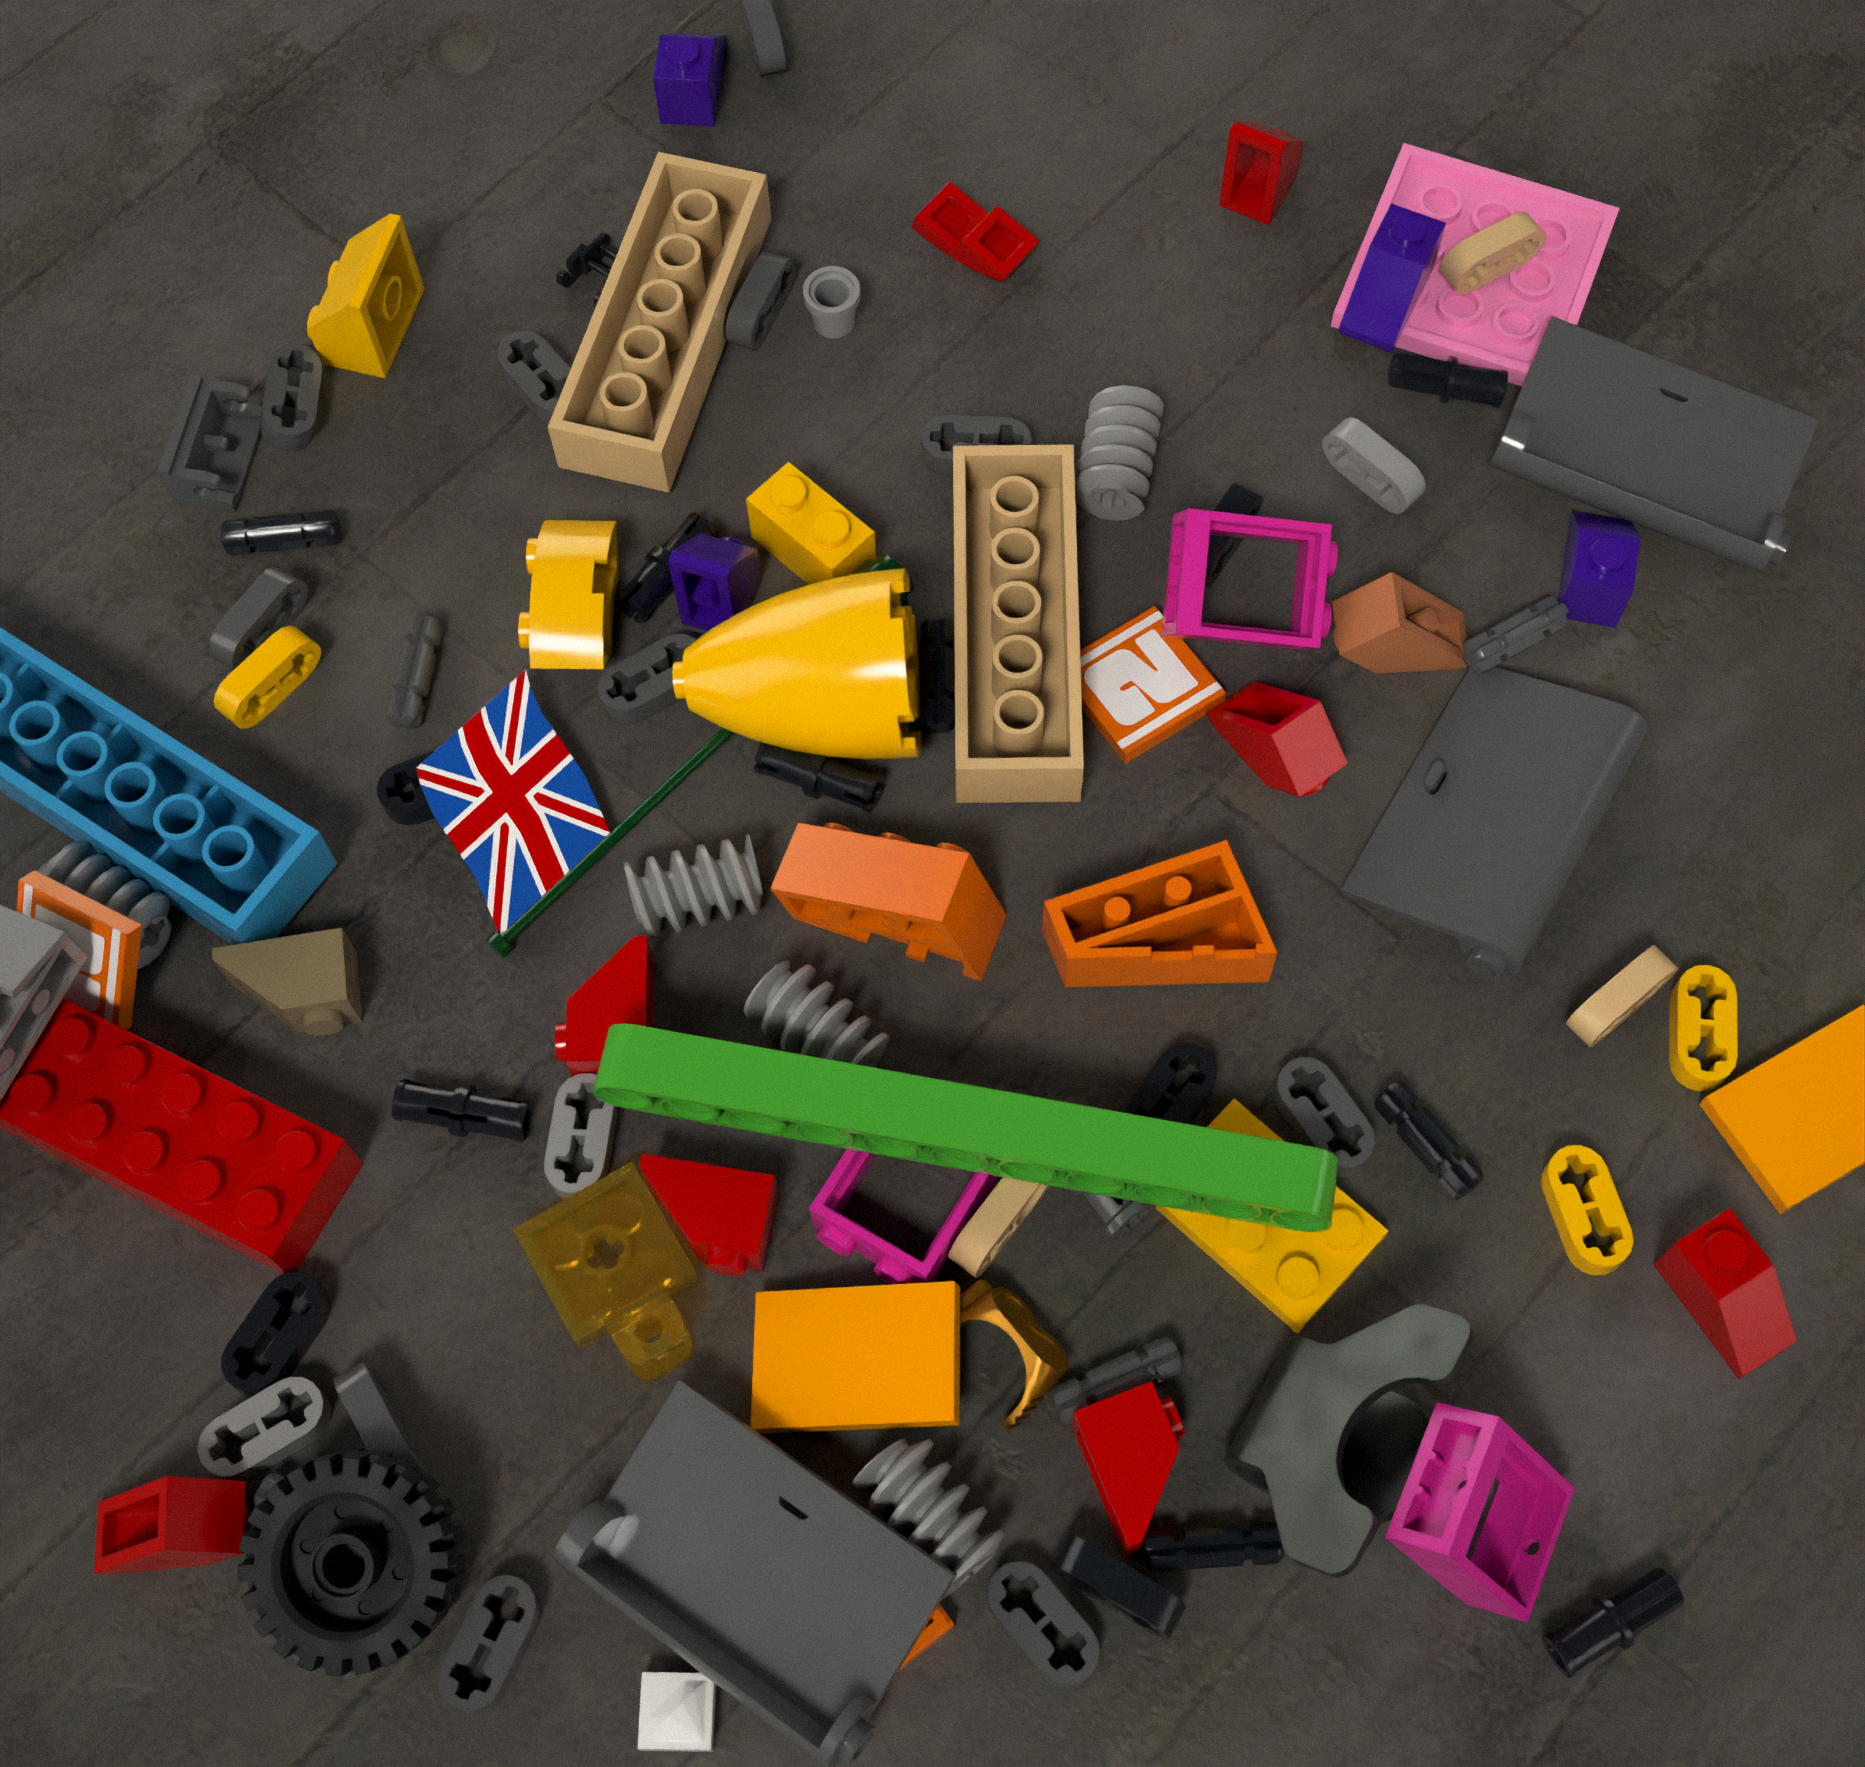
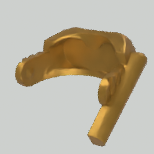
(1041, 1353)

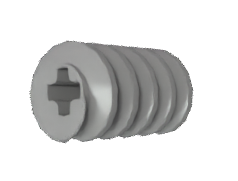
(1118, 452)
(112, 887)
(695, 887)
(805, 1020)
(928, 1509)

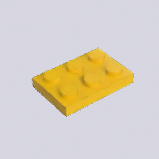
(1280, 1266)

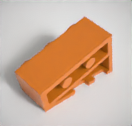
(891, 889)
(1162, 926)

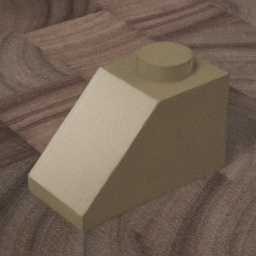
(298, 978)

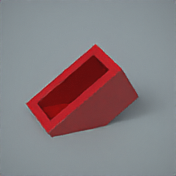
(1258, 170)
(1280, 737)
(613, 995)
(717, 1210)
(1730, 1292)
(1129, 1454)
(171, 1525)

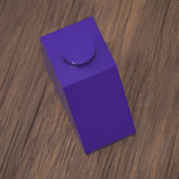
(688, 77)
(1392, 277)
(1598, 568)
(713, 579)

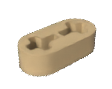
(1492, 253)
(1622, 996)

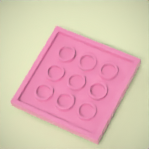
(1508, 317)

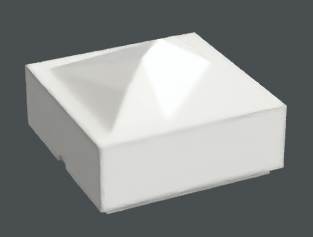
(676, 1712)

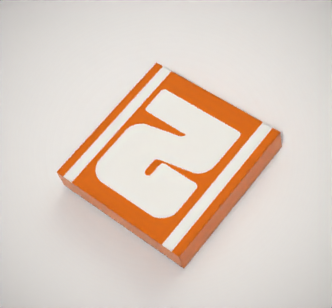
(1144, 685)
(106, 937)

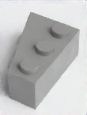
(34, 976)

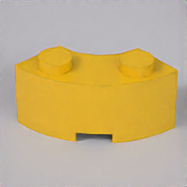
(571, 595)

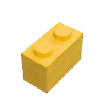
(807, 527)

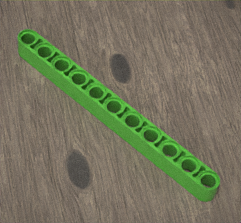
(968, 1127)

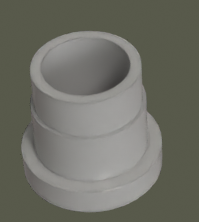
(832, 299)

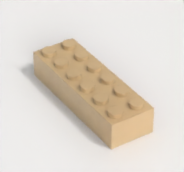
(660, 322)
(1016, 625)

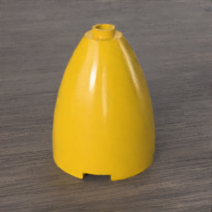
(814, 670)

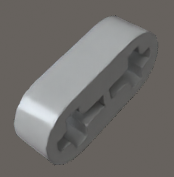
(1374, 465)
(566, 1135)
(256, 1416)

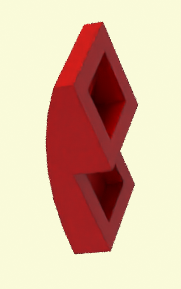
(978, 239)

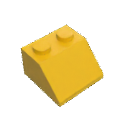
(368, 300)

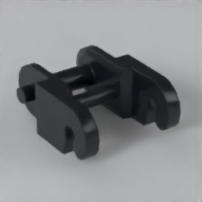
(587, 258)

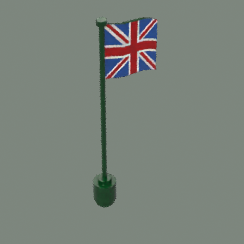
(525, 806)

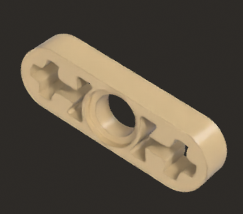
(994, 1224)

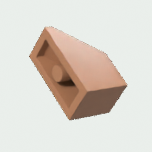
(1398, 628)

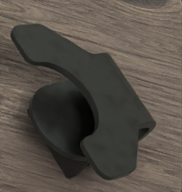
(1336, 1437)

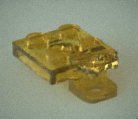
(634, 1295)

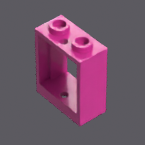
(1187, 576)
(891, 1262)
(1446, 1499)

